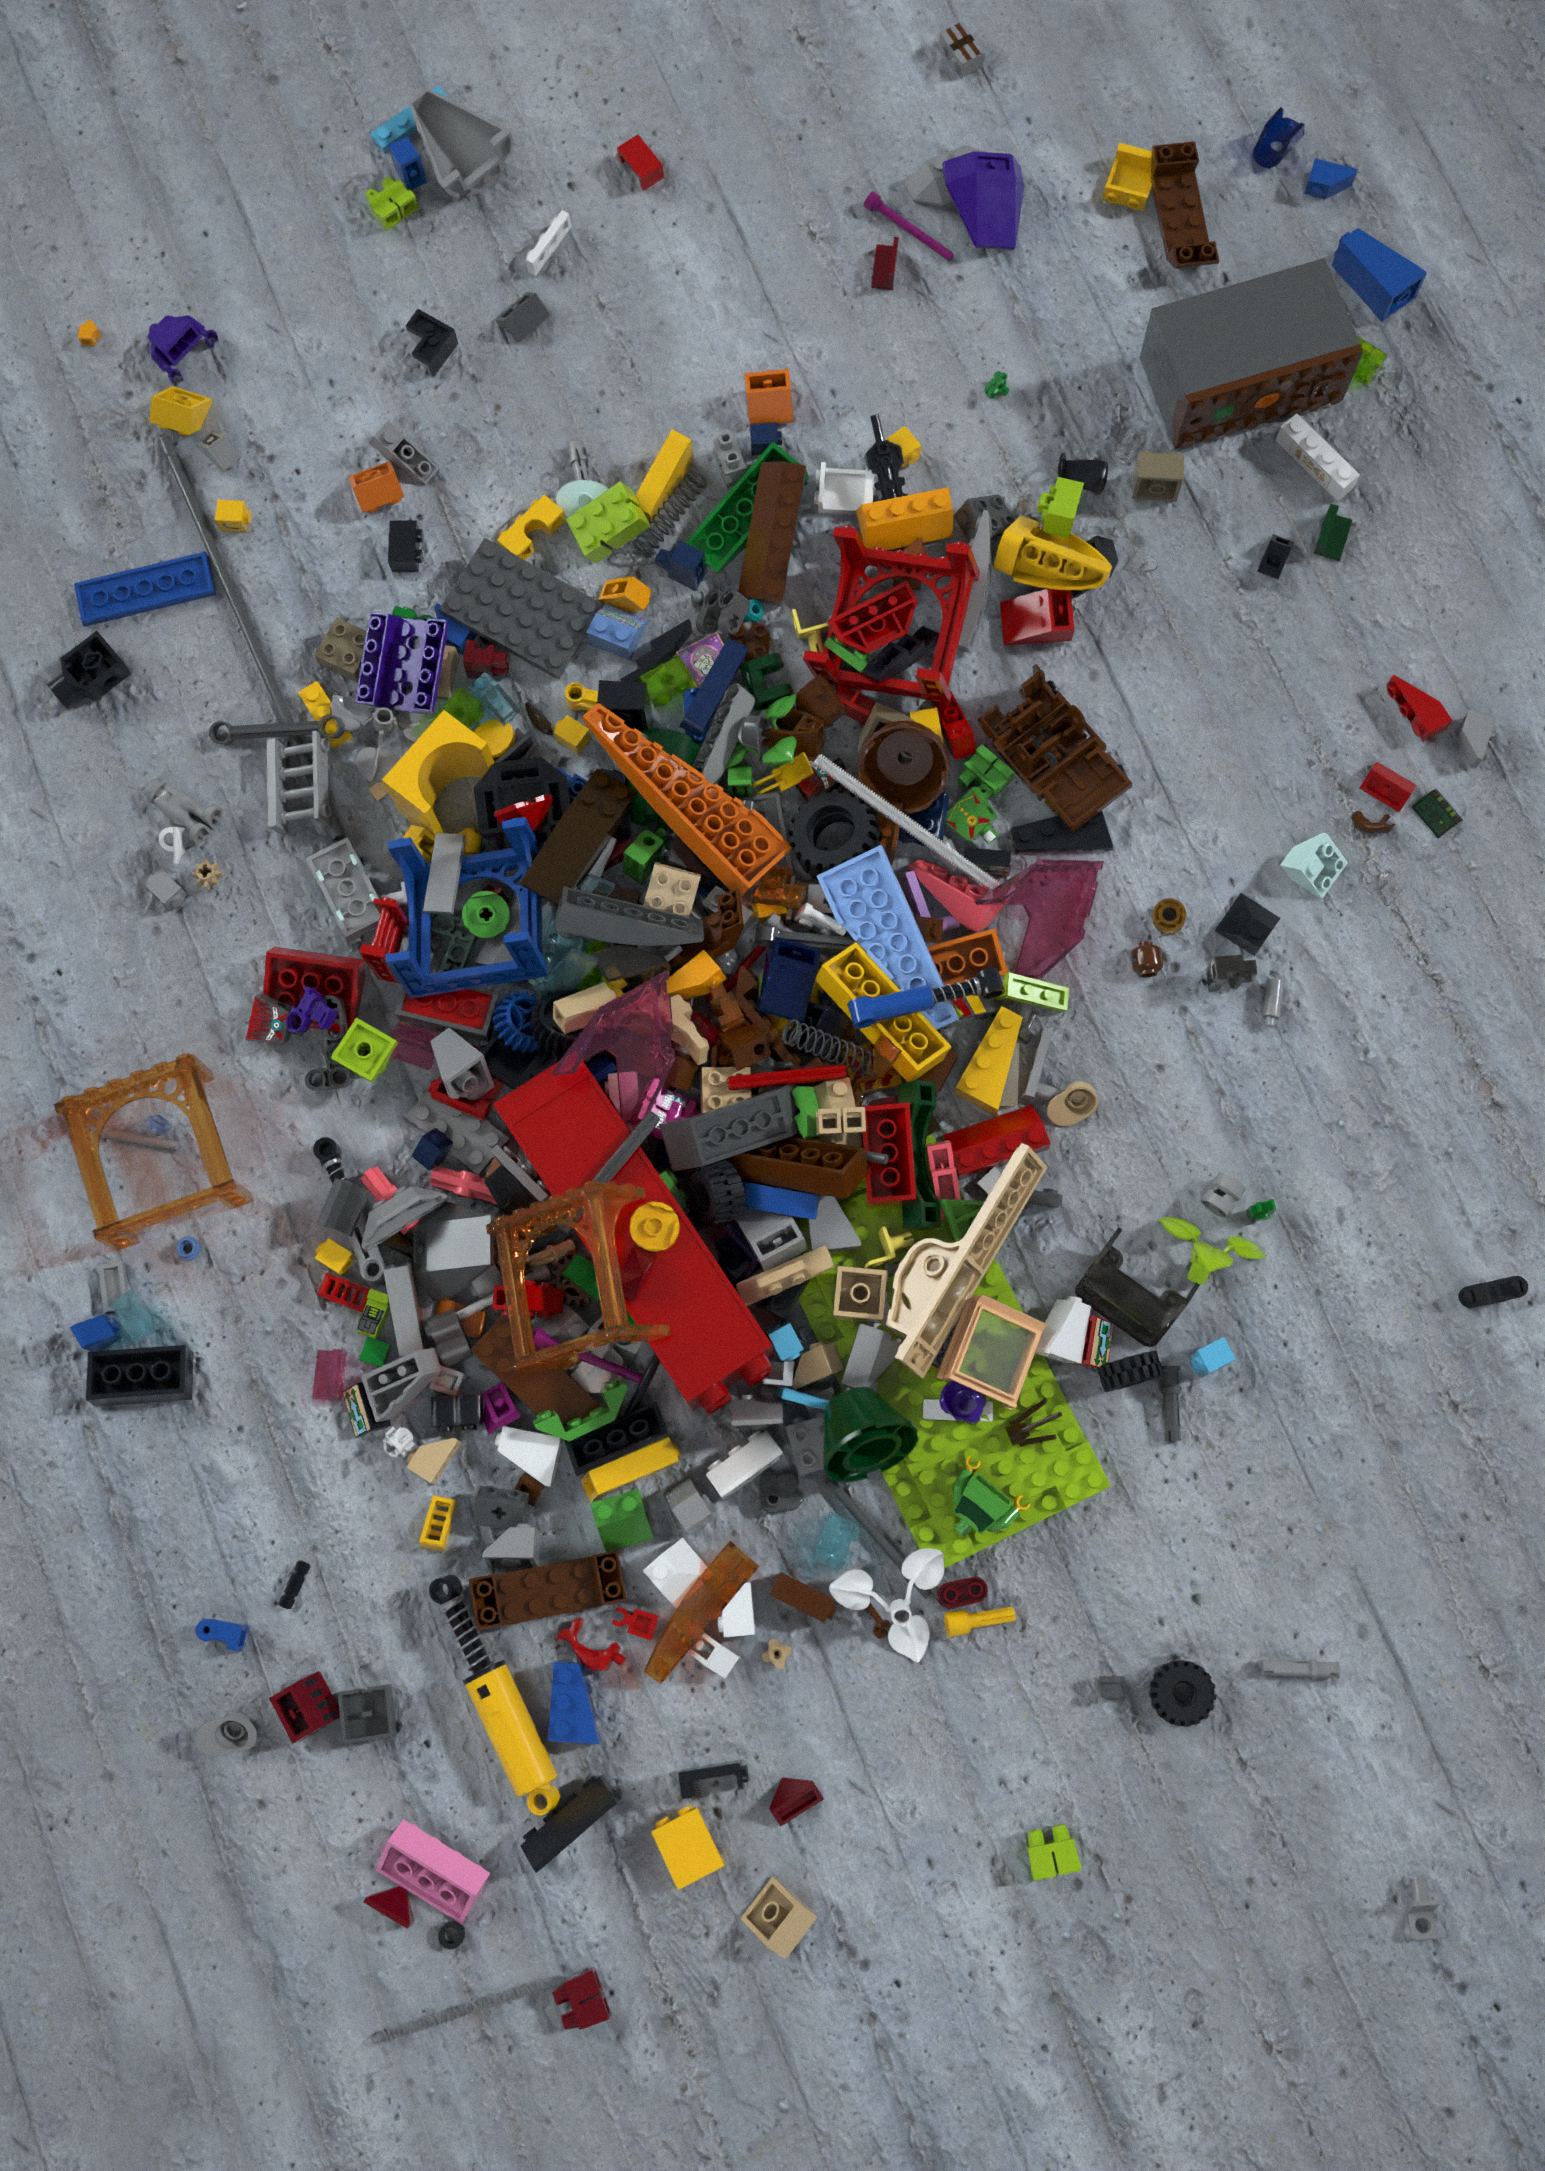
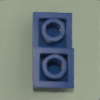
(601, 1068)

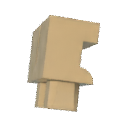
(842, 1121)

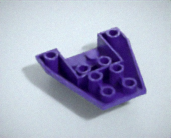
(987, 196)

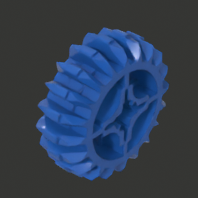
(509, 1019)

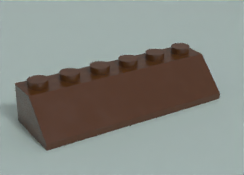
(772, 531)

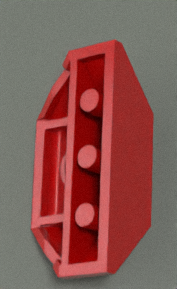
(876, 620)

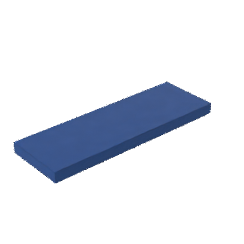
(144, 589)

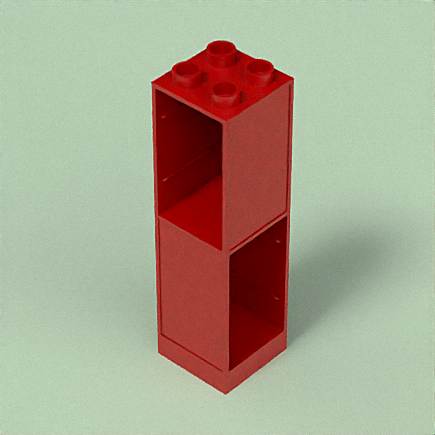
(713, 1338)

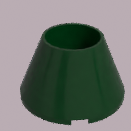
(864, 1435)

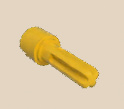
(960, 1622)

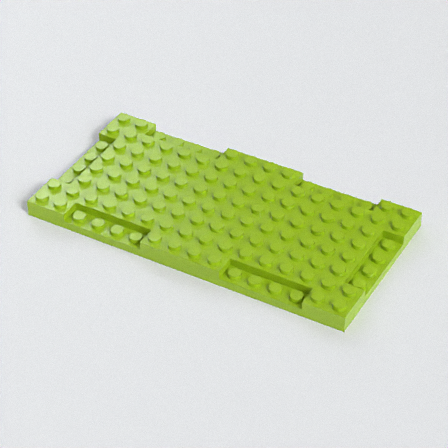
(1047, 1472)

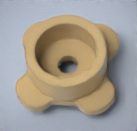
(769, 1656)

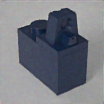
(683, 564)

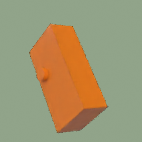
(968, 955)

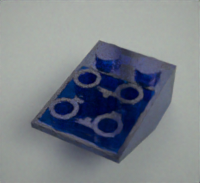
(788, 979)

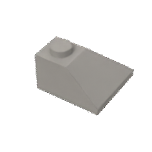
(514, 1549)

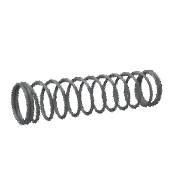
(648, 551)
(798, 1034)

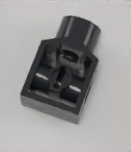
(88, 672)

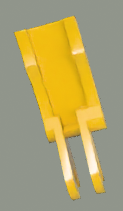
(787, 775)

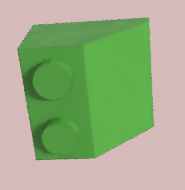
(622, 1520)

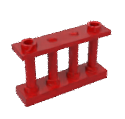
(387, 938)

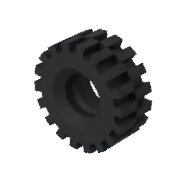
(1130, 1371)
(1163, 1699)

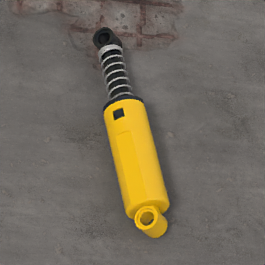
(500, 1706)

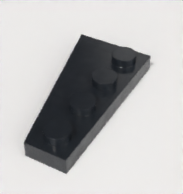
(513, 1195)

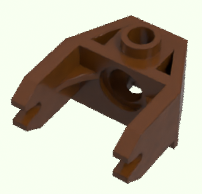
(805, 728)

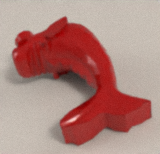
(594, 1660)

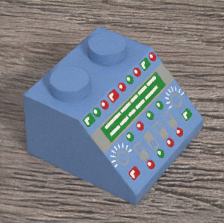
(616, 631)

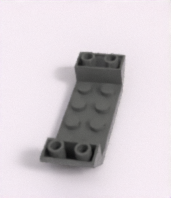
(730, 1129)

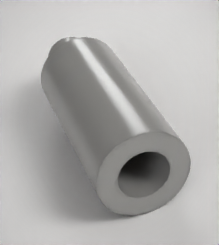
(1272, 1001)

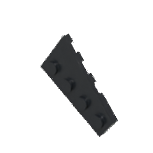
(1055, 835)

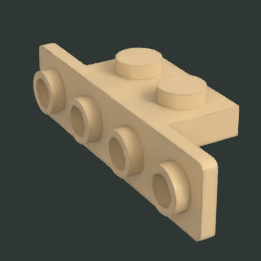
(785, 1275)

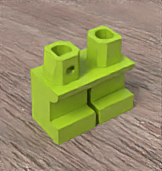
(391, 202)
(1041, 1857)

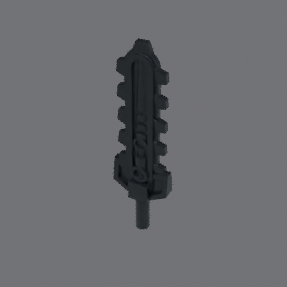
(885, 460)

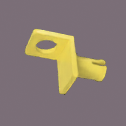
(812, 633)
(889, 1245)

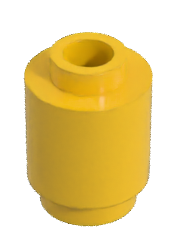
(472, 841)

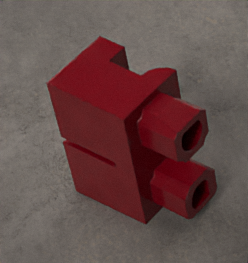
(487, 660)
(578, 1989)

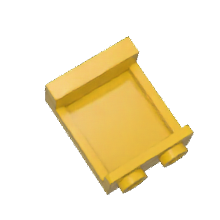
(1129, 177)
(687, 1846)

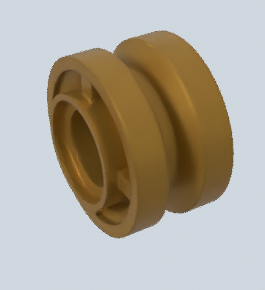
(1169, 905)

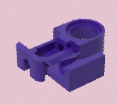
(309, 1011)

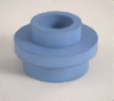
(157, 1124)
(183, 1243)

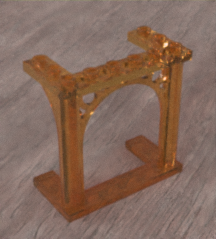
(80, 1112)
(514, 1239)

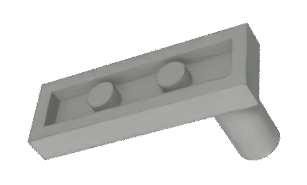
(1031, 1085)

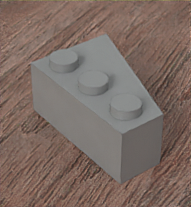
(399, 1382)

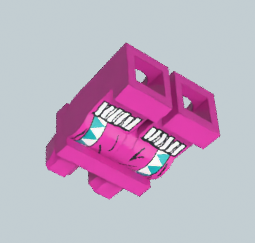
(671, 1106)

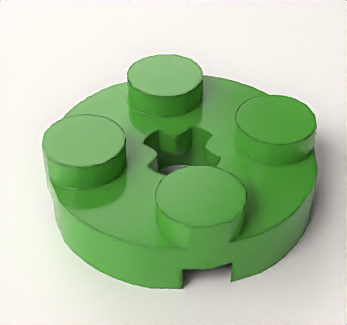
(475, 906)

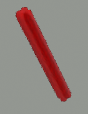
(786, 1077)

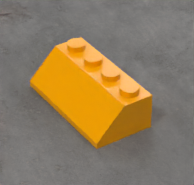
(903, 519)

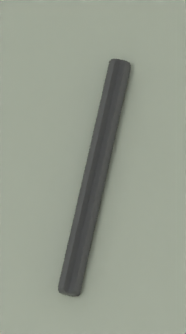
(621, 1156)

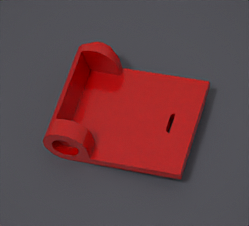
(476, 1108)

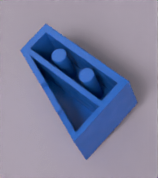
(571, 1706)

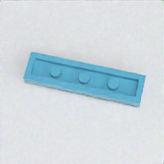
(397, 127)

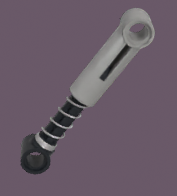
(333, 1164)

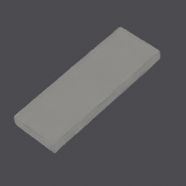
(444, 873)

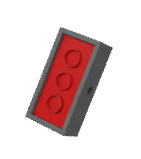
(463, 1011)

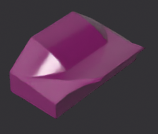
(499, 1407)

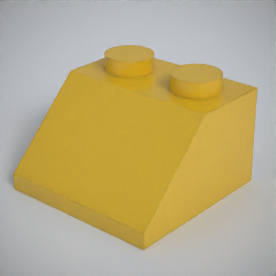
(179, 410)

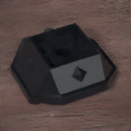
(517, 782)

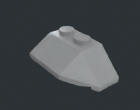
(928, 181)
(398, 1213)

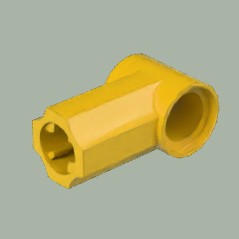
(586, 701)

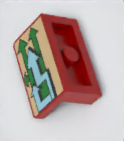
(1097, 1342)

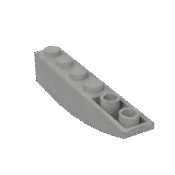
(983, 553)

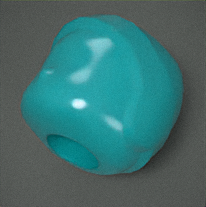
(755, 611)

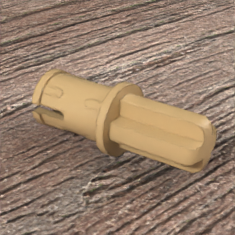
(552, 1254)

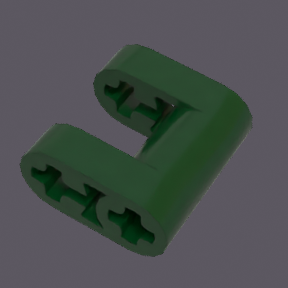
(753, 676)

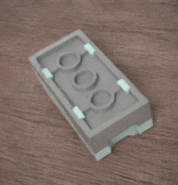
(346, 889)

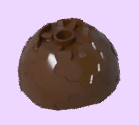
(909, 784)

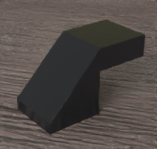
(1275, 556)

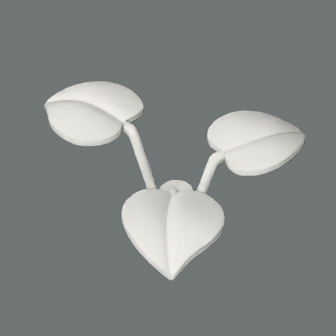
(908, 1633)

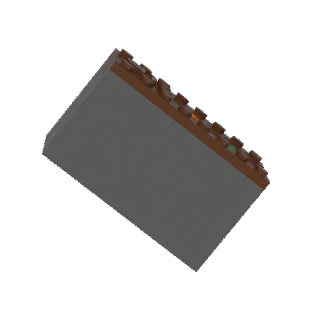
(1250, 353)

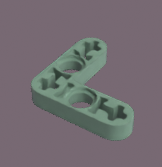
(457, 941)

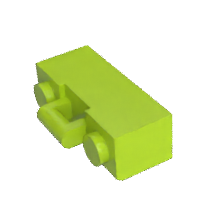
(1060, 506)

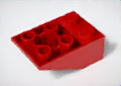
(1037, 618)

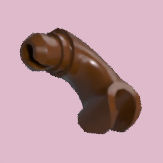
(1365, 825)

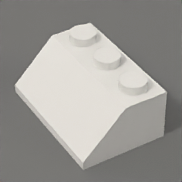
(744, 1464)

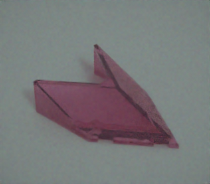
(1057, 902)
(639, 1035)

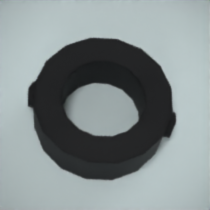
(441, 1935)

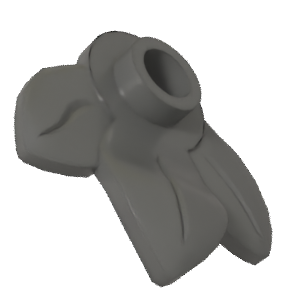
(780, 1487)

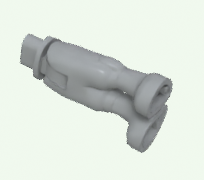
(179, 806)

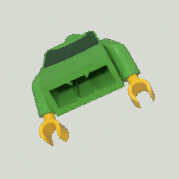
(981, 1503)

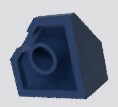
(735, 1255)

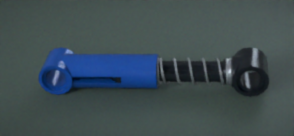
(867, 1010)

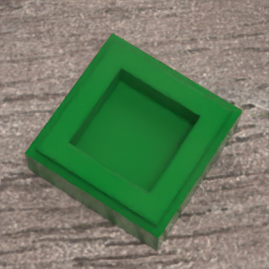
(375, 1352)

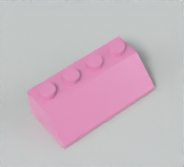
(432, 1871)

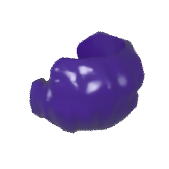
(962, 1402)

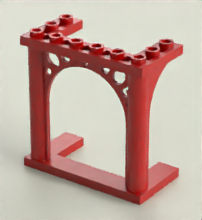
(855, 557)

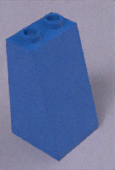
(1377, 273)

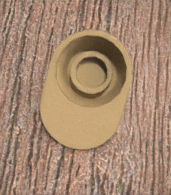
(1073, 1104)

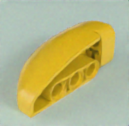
(1049, 559)

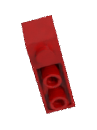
(1422, 710)
(955, 728)

